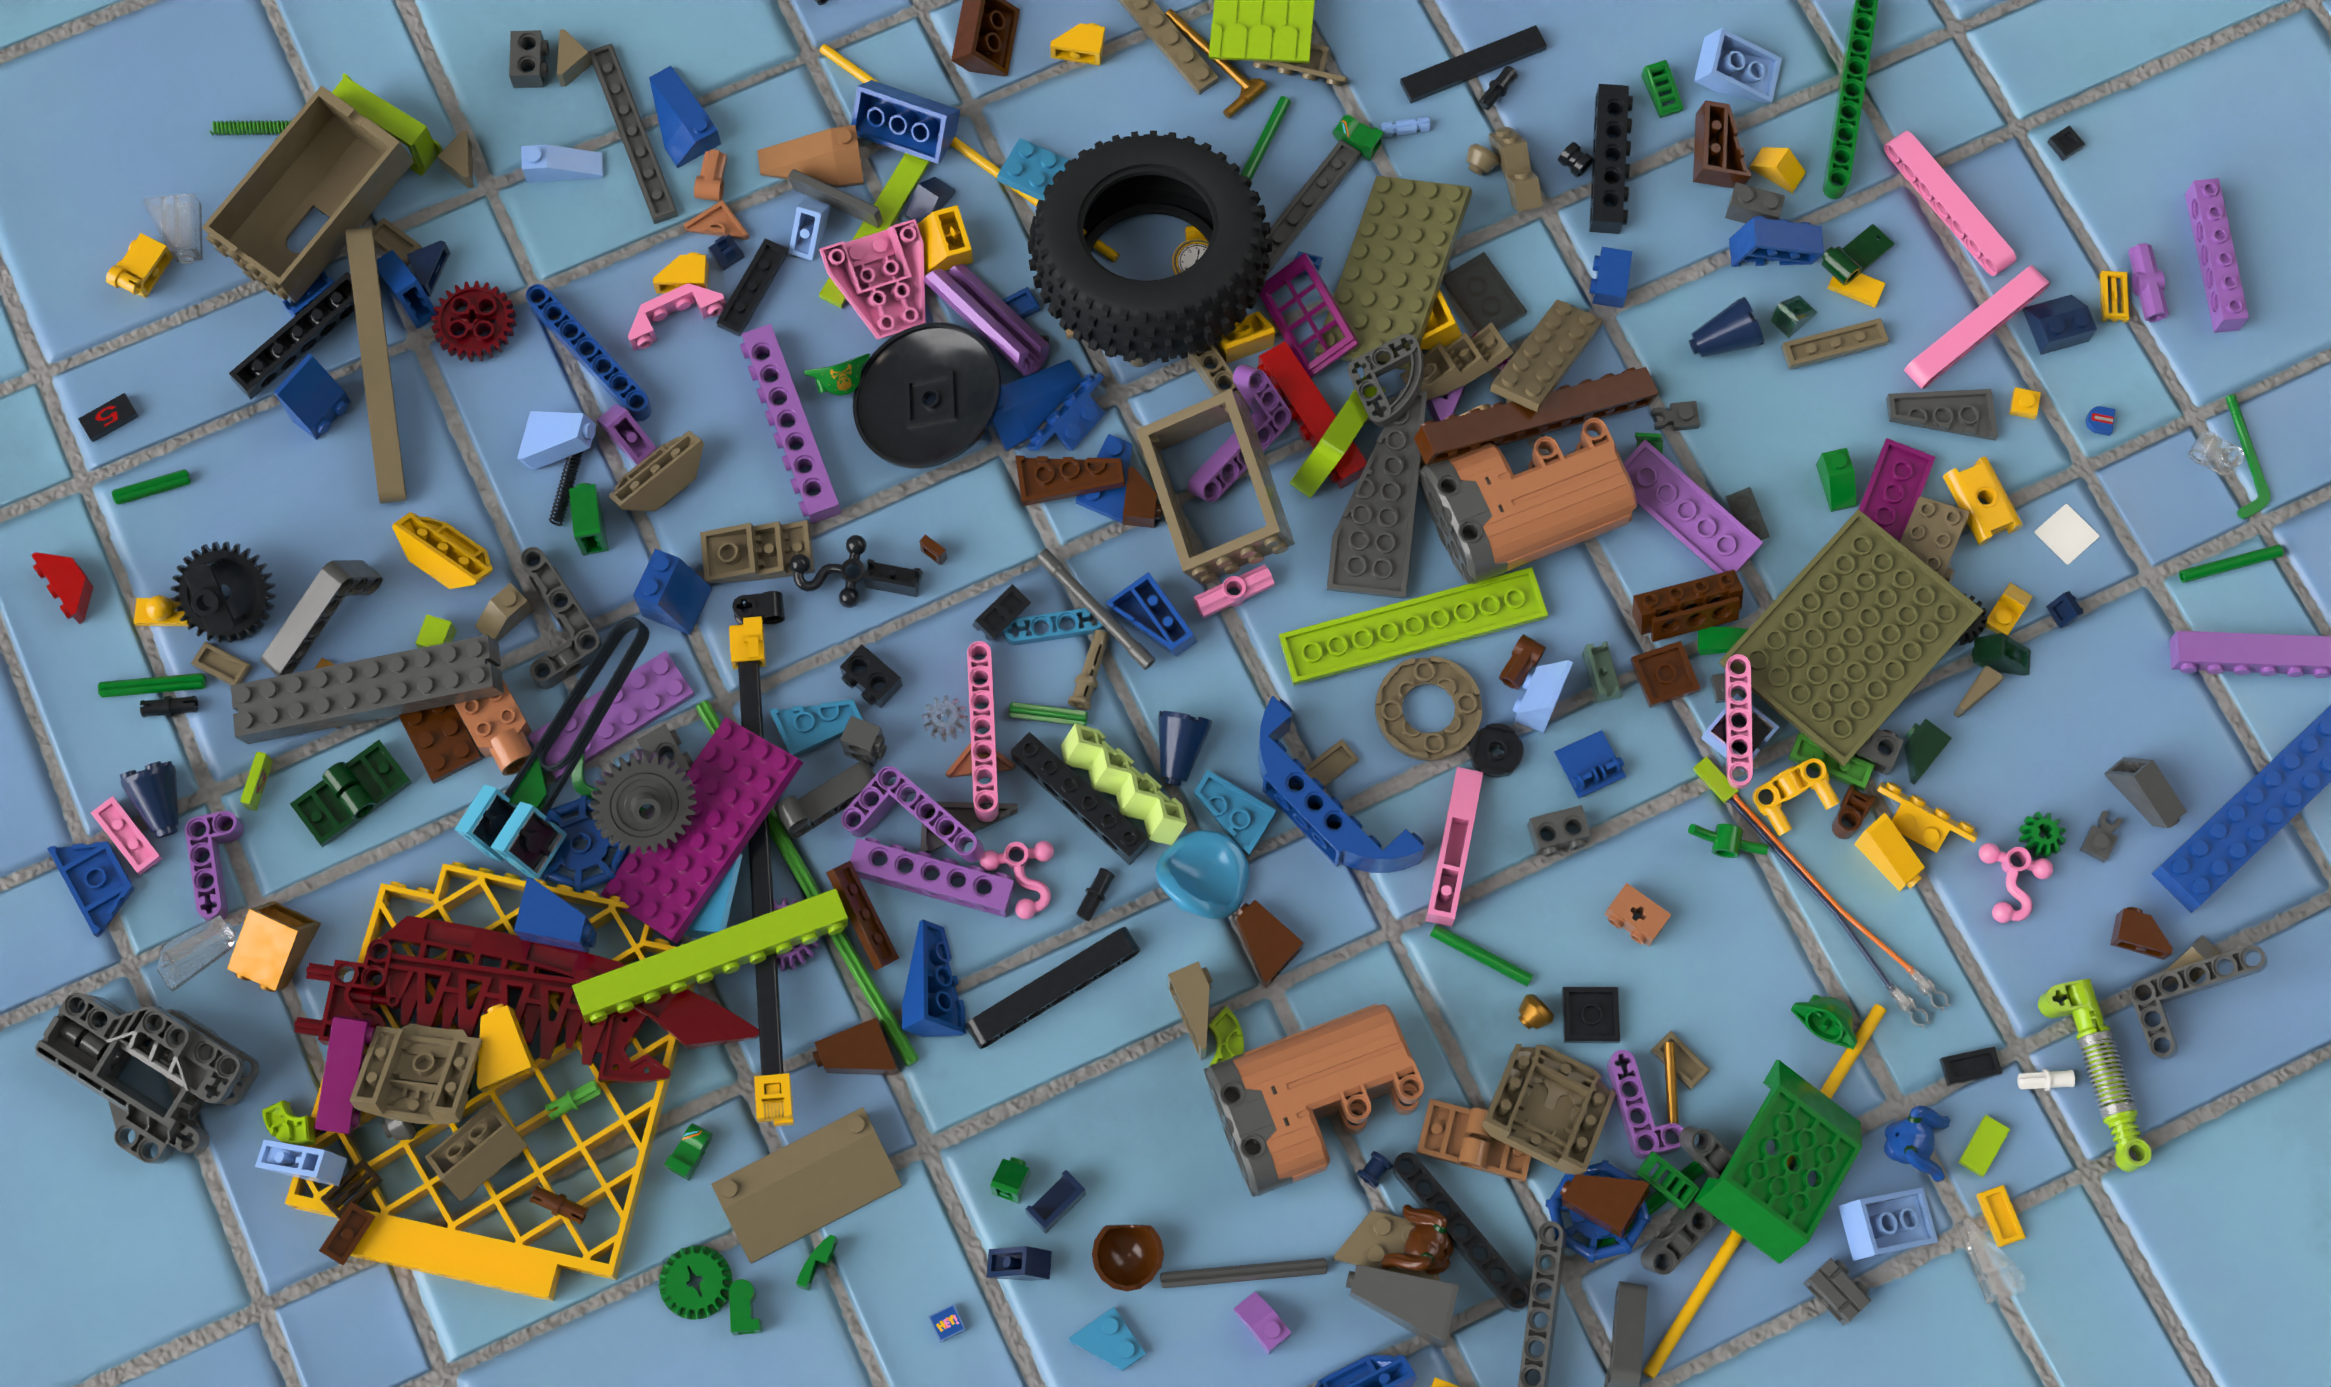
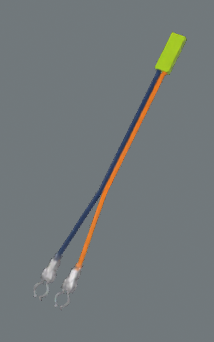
(1719, 785)

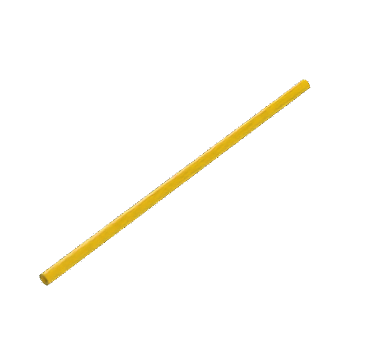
(1733, 1239)

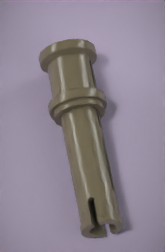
(1086, 681)

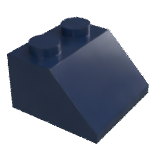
(2060, 323)

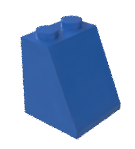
(671, 592)
(552, 921)

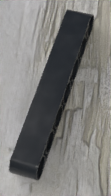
(1052, 987)
(1465, 1245)

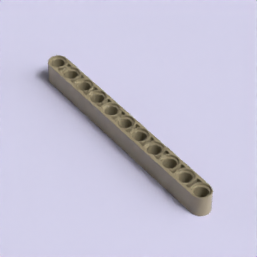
(375, 365)

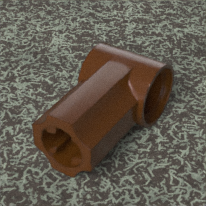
(1524, 657)

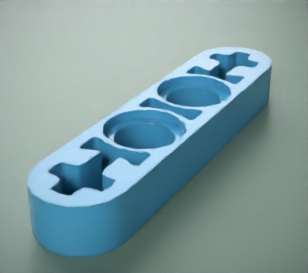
(1053, 621)

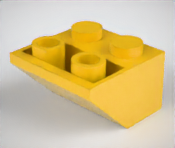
(944, 240)

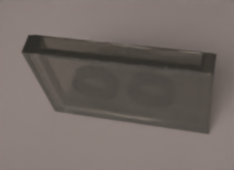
(1483, 294)

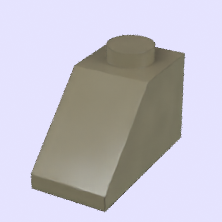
(503, 613)

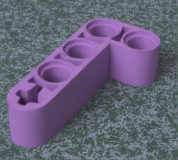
(211, 868)
(1639, 1104)

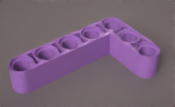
(1270, 420)
(918, 808)

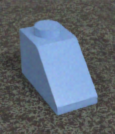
(808, 228)

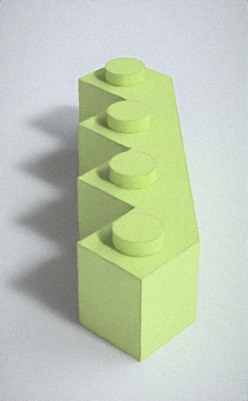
(1113, 773)

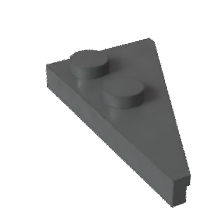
(965, 814)

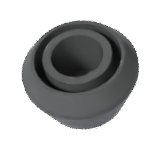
(399, 1130)

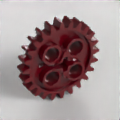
(473, 321)

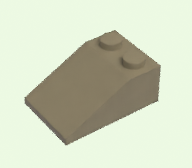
(1191, 995)

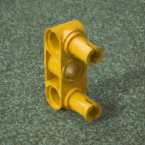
(1790, 784)

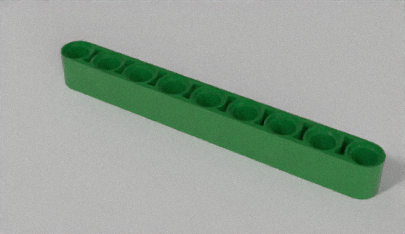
(1848, 104)

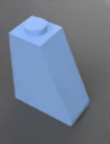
(554, 437)

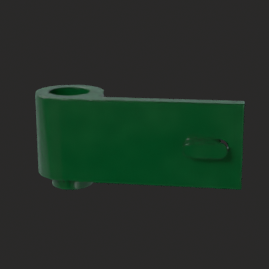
(1857, 255)

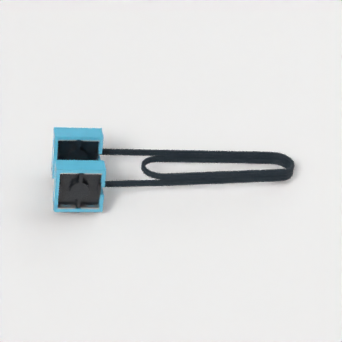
(520, 830)

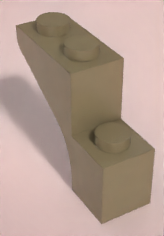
(1515, 164)

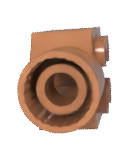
(498, 730)

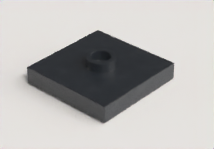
(1590, 1015)

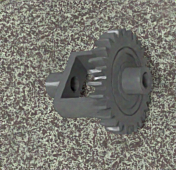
(641, 782)

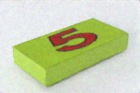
(256, 781)

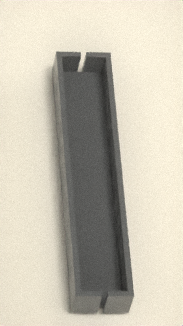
(367, 689)

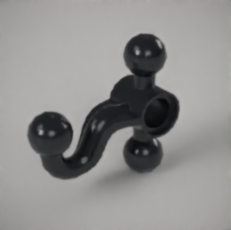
(849, 595)

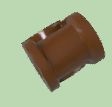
(1854, 809)

